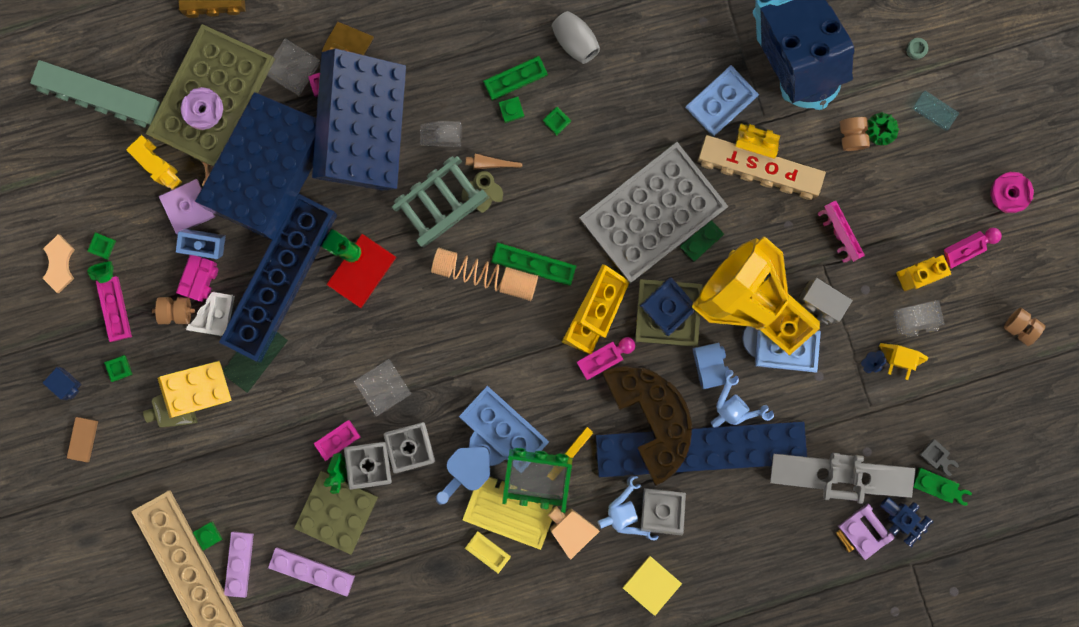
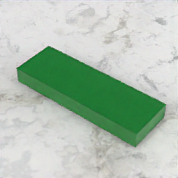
(515, 78)

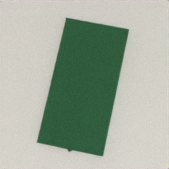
(245, 371)

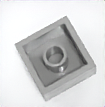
(824, 301)

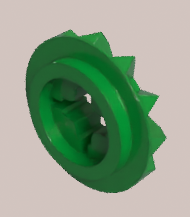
(873, 130)

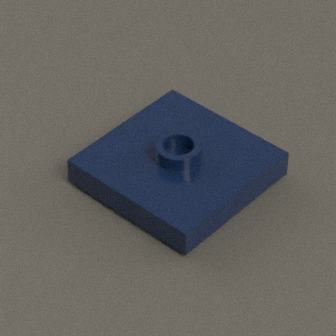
(668, 306)

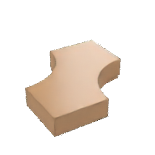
(58, 271)

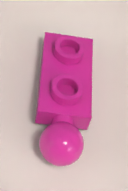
(971, 246)
(605, 357)

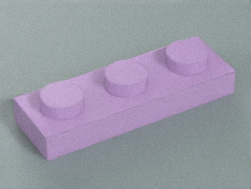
(239, 564)

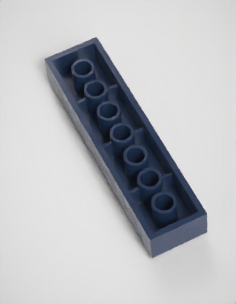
(278, 278)

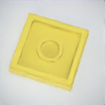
(652, 585)

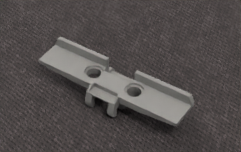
(845, 469)

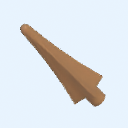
(484, 162)

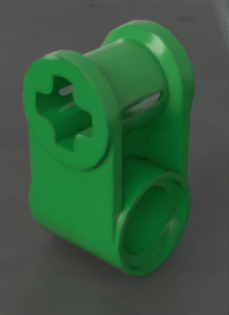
(341, 246)

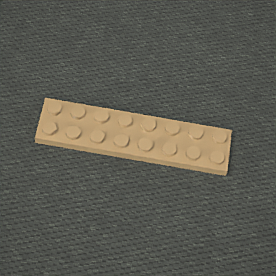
(185, 563)

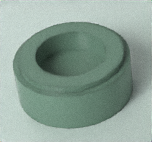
(917, 48)

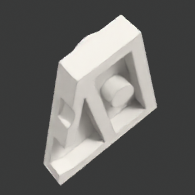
(214, 315)

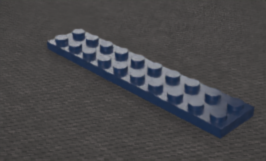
(708, 450)

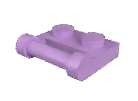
(860, 536)

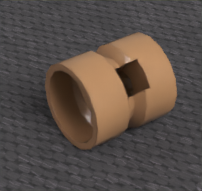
(854, 133)
(1017, 323)

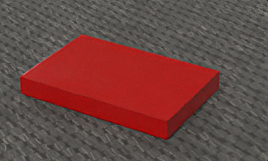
(360, 278)

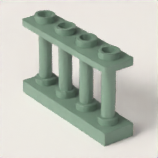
(442, 222)

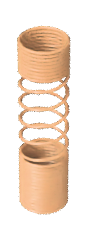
(513, 281)

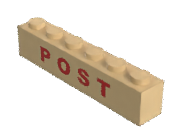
(752, 166)

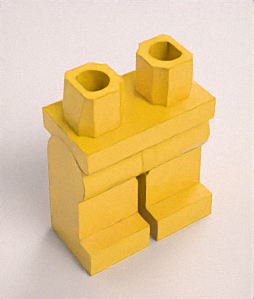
(161, 171)
(923, 273)

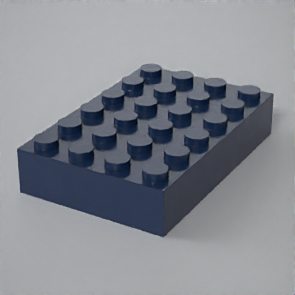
(358, 120)
(261, 167)

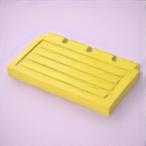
(521, 523)

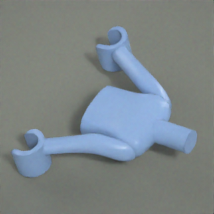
(735, 409)
(624, 514)

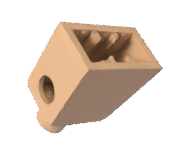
(571, 530)

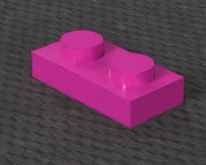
(337, 440)

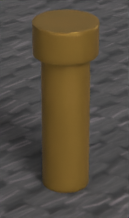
(844, 540)

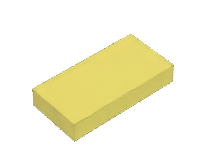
(487, 552)

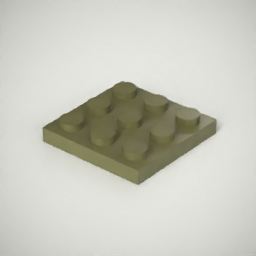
(648, 332)
(336, 517)

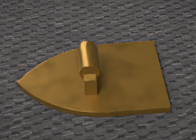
(348, 39)

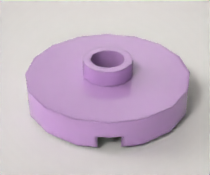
(195, 101)

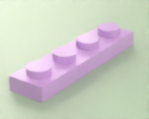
(311, 571)

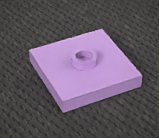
(182, 208)

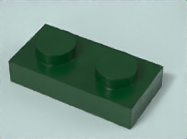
(701, 241)

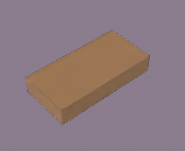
(82, 439)

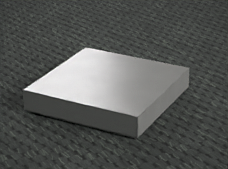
(663, 511)

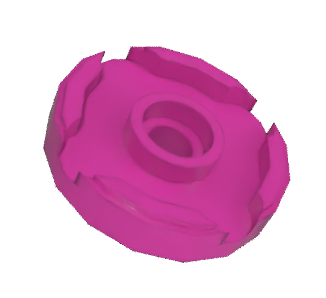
(1021, 188)

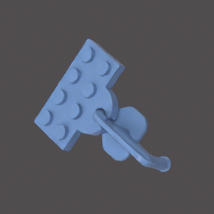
(496, 431)

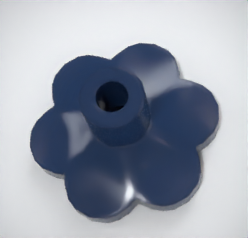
(873, 362)

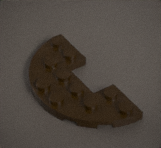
(665, 413)

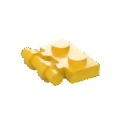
(757, 140)

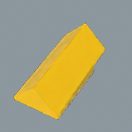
(597, 310)

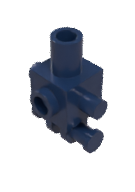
(905, 519)

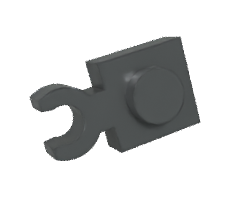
(937, 456)

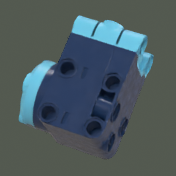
(805, 49)

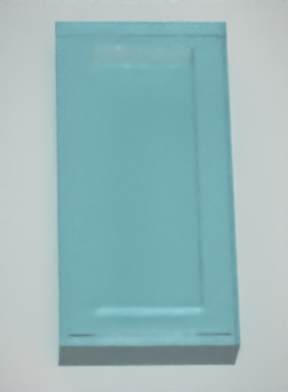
(935, 110)

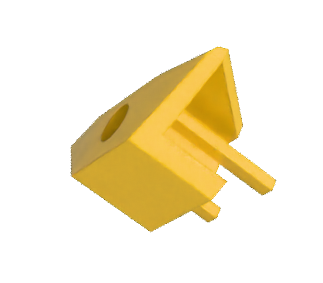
(902, 357)

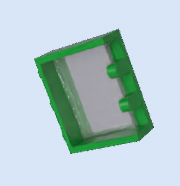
(537, 478)

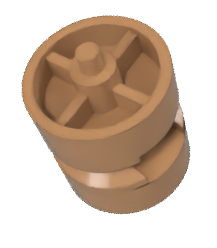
(169, 310)

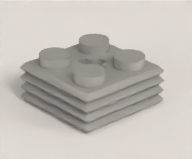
(398, 439)
(378, 474)

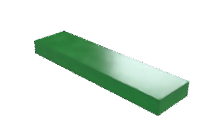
(533, 264)

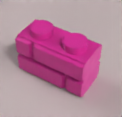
(197, 278)

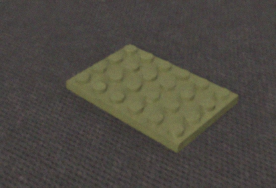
(225, 68)

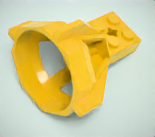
(742, 297)

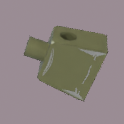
(160, 413)

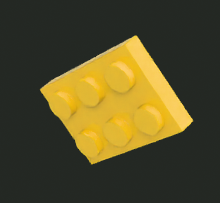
(194, 389)

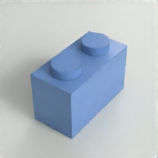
(200, 243)

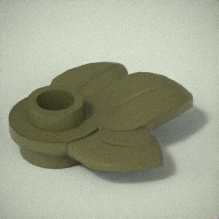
(492, 189)

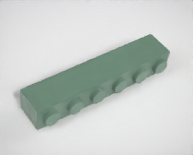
(95, 93)

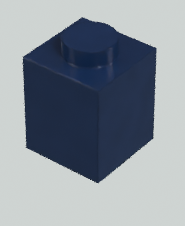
(62, 384)

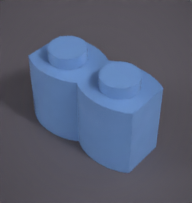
(710, 365)

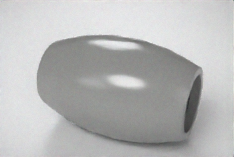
(575, 37)

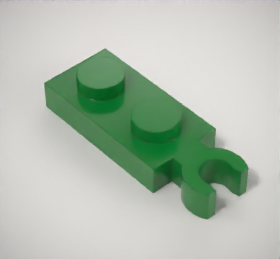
(939, 487)

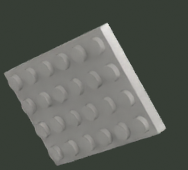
(653, 212)

